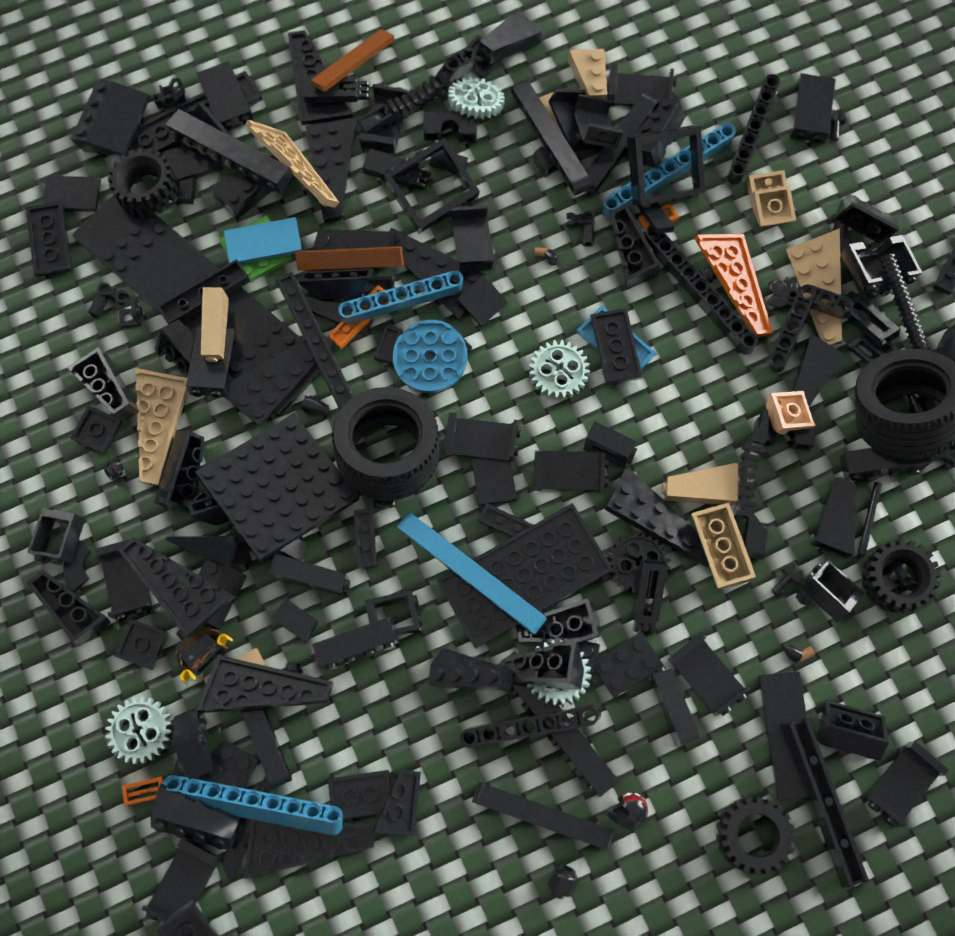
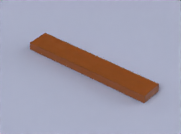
(352, 60)
(349, 258)

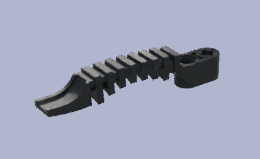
(463, 62)
(755, 531)

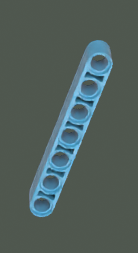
(406, 290)

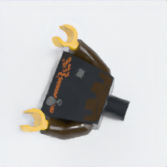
(199, 651)

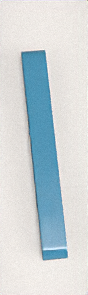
(675, 165)
(472, 573)
(260, 805)

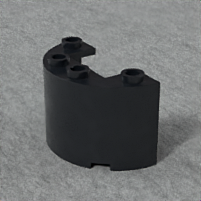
(866, 269)

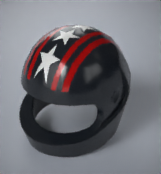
(631, 812)

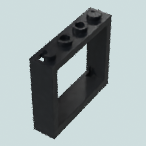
(636, 166)
(443, 212)

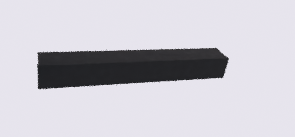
(825, 802)

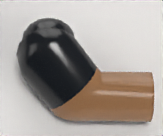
(548, 253)
(798, 655)

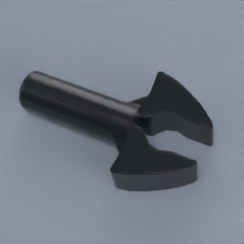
(836, 124)
(787, 579)

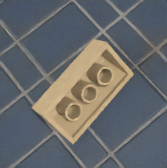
(723, 546)

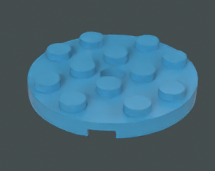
(441, 371)

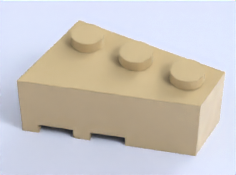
(589, 71)

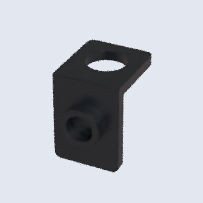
(136, 313)

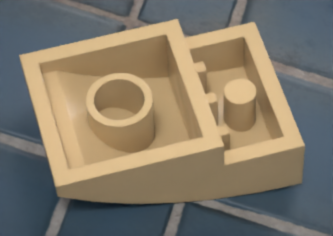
(771, 198)

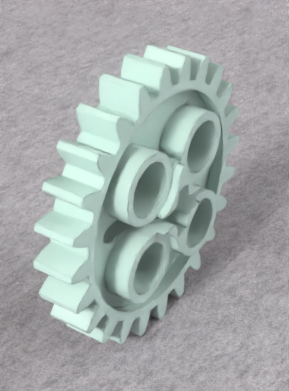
(483, 102)
(569, 357)
(555, 694)
(122, 739)

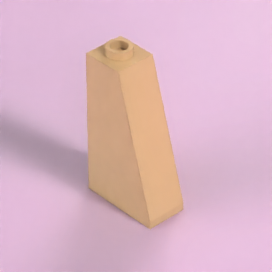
(213, 323)
(706, 486)

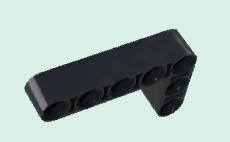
(798, 321)

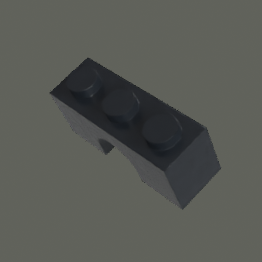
(437, 123)
(800, 439)

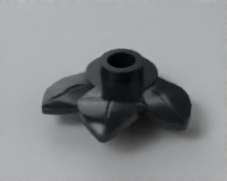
(781, 292)

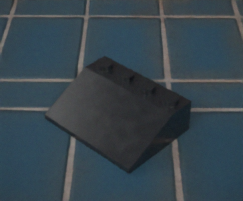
(110, 118)

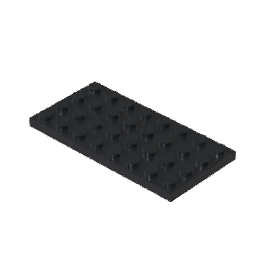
(536, 564)

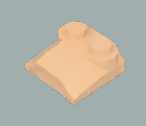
(789, 411)

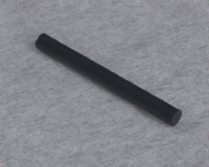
(869, 519)

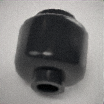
(562, 881)

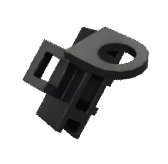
(169, 96)

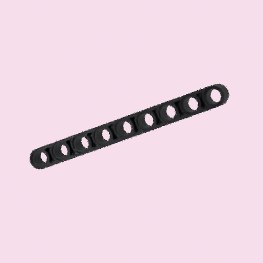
(551, 137)
(704, 296)

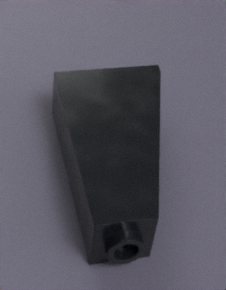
(509, 38)
(816, 367)
(837, 519)
(308, 575)
(674, 707)

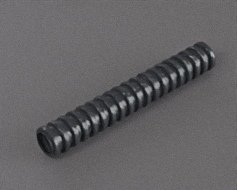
(903, 302)

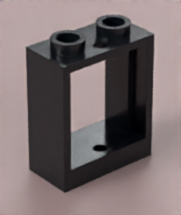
(615, 445)
(43, 531)
(839, 583)
(413, 602)

